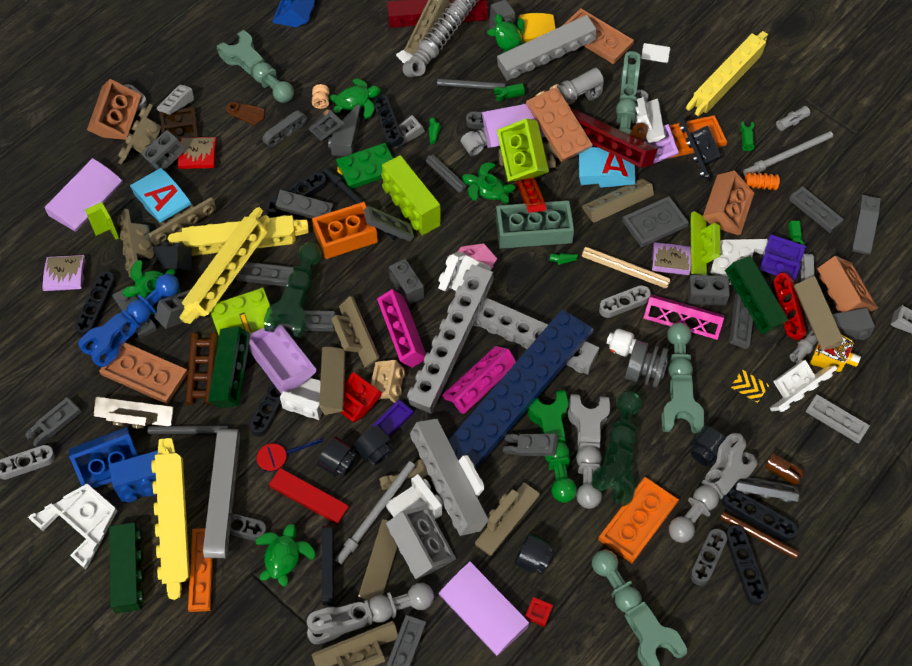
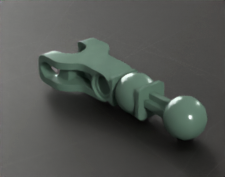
(246, 57)
(628, 88)
(681, 386)
(638, 614)

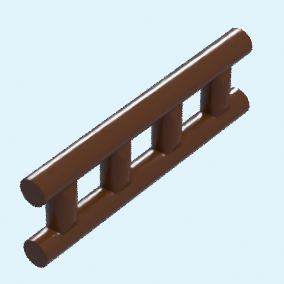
(193, 360)

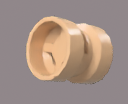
(320, 100)

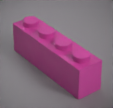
(402, 328)

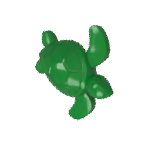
(507, 34)
(355, 96)
(487, 185)
(143, 282)
(282, 554)

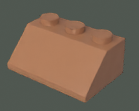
(114, 111)
(729, 202)
(845, 285)

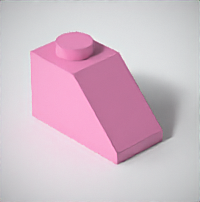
(479, 252)

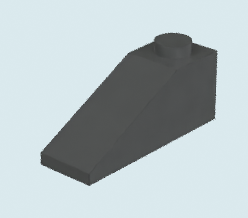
(325, 124)
(344, 138)
(865, 224)
(170, 309)
(854, 324)

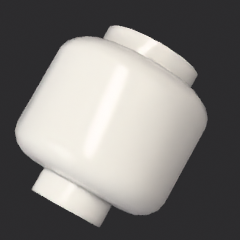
(621, 342)

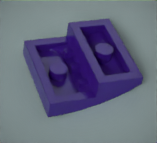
(782, 257)

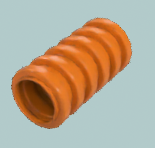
(764, 181)

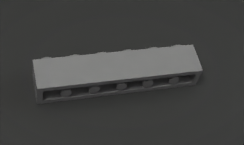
(546, 47)
(448, 477)

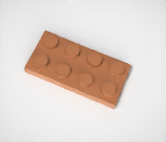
(609, 42)
(559, 124)
(145, 373)

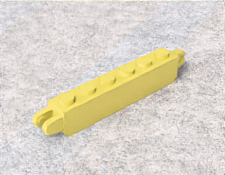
(728, 73)
(212, 237)
(225, 266)
(171, 517)

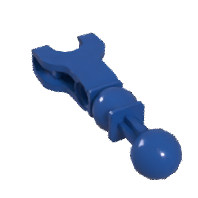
(117, 330)

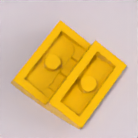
(536, 25)

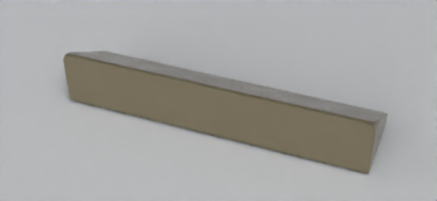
(429, 16)
(618, 200)
(818, 314)
(332, 380)
(379, 564)

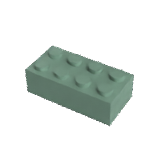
(525, 229)

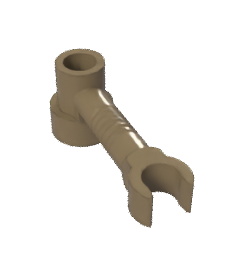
(420, 469)

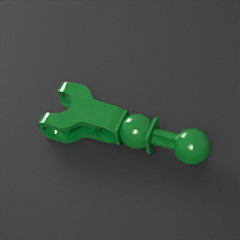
(550, 422)

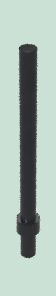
(337, 181)

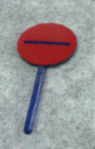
(273, 456)

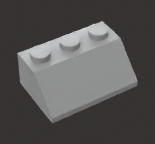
(420, 541)

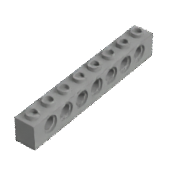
(517, 322)
(427, 400)

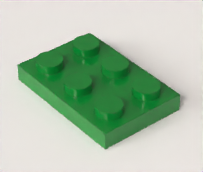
(364, 165)

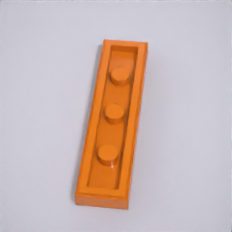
(200, 575)

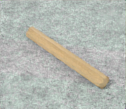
(626, 267)

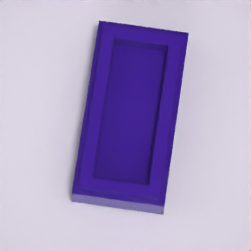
(394, 417)

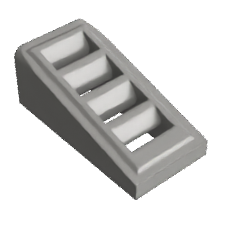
(177, 99)
(413, 133)
(901, 317)

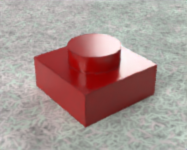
(538, 612)

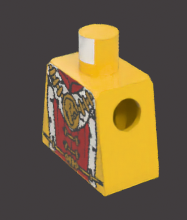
(836, 356)

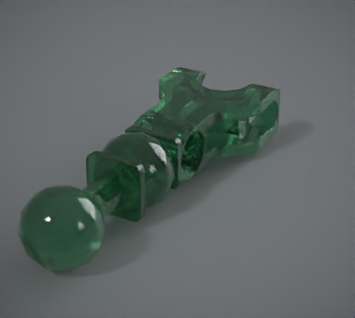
(290, 306)
(619, 455)

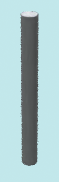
(469, 84)
(185, 429)

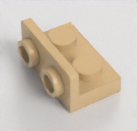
(388, 379)

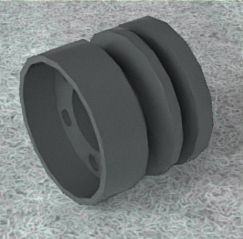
(646, 364)

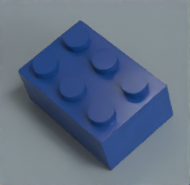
(133, 477)

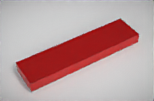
(531, 195)
(309, 496)

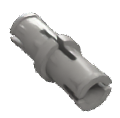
(797, 115)
(804, 347)

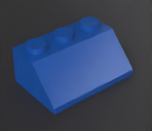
(293, 12)
(93, 458)

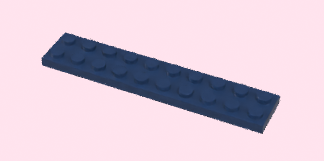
(519, 388)

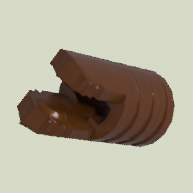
(784, 469)

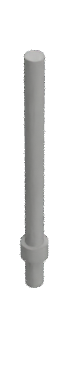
(761, 165)
(351, 544)

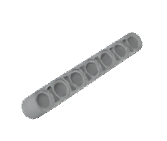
(221, 494)

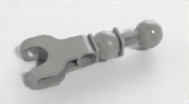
(588, 455)
(717, 483)
(378, 609)

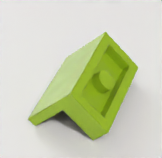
(100, 220)

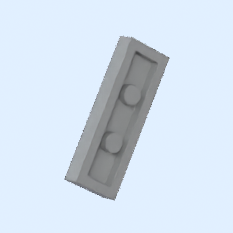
(837, 418)

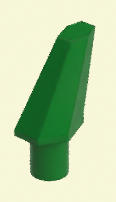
(434, 130)
(563, 258)

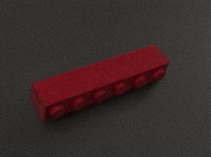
(407, 12)
(616, 141)

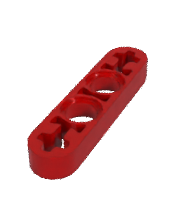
(791, 305)

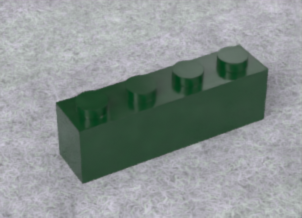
(756, 295)
(229, 367)
(125, 568)

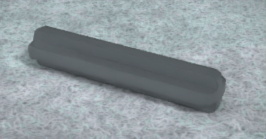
(446, 174)

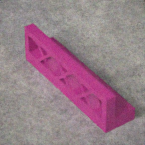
(685, 309)
(480, 378)

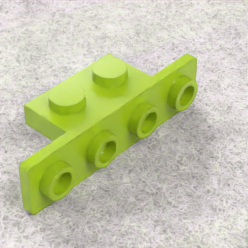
(704, 243)

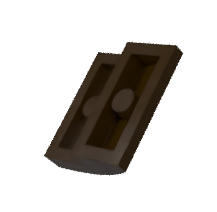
(180, 123)

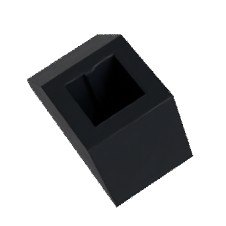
(174, 256)

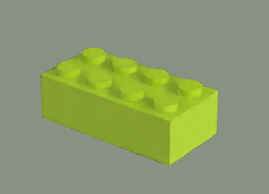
(410, 195)

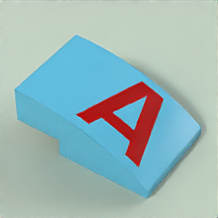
(605, 169)
(160, 195)

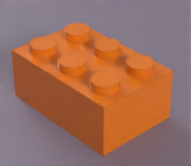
(344, 230)

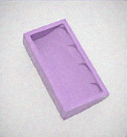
(503, 117)
(89, 187)
(280, 358)
(484, 609)

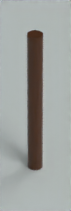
(760, 535)

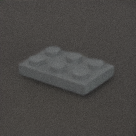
(655, 221)

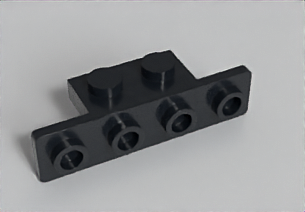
(703, 145)

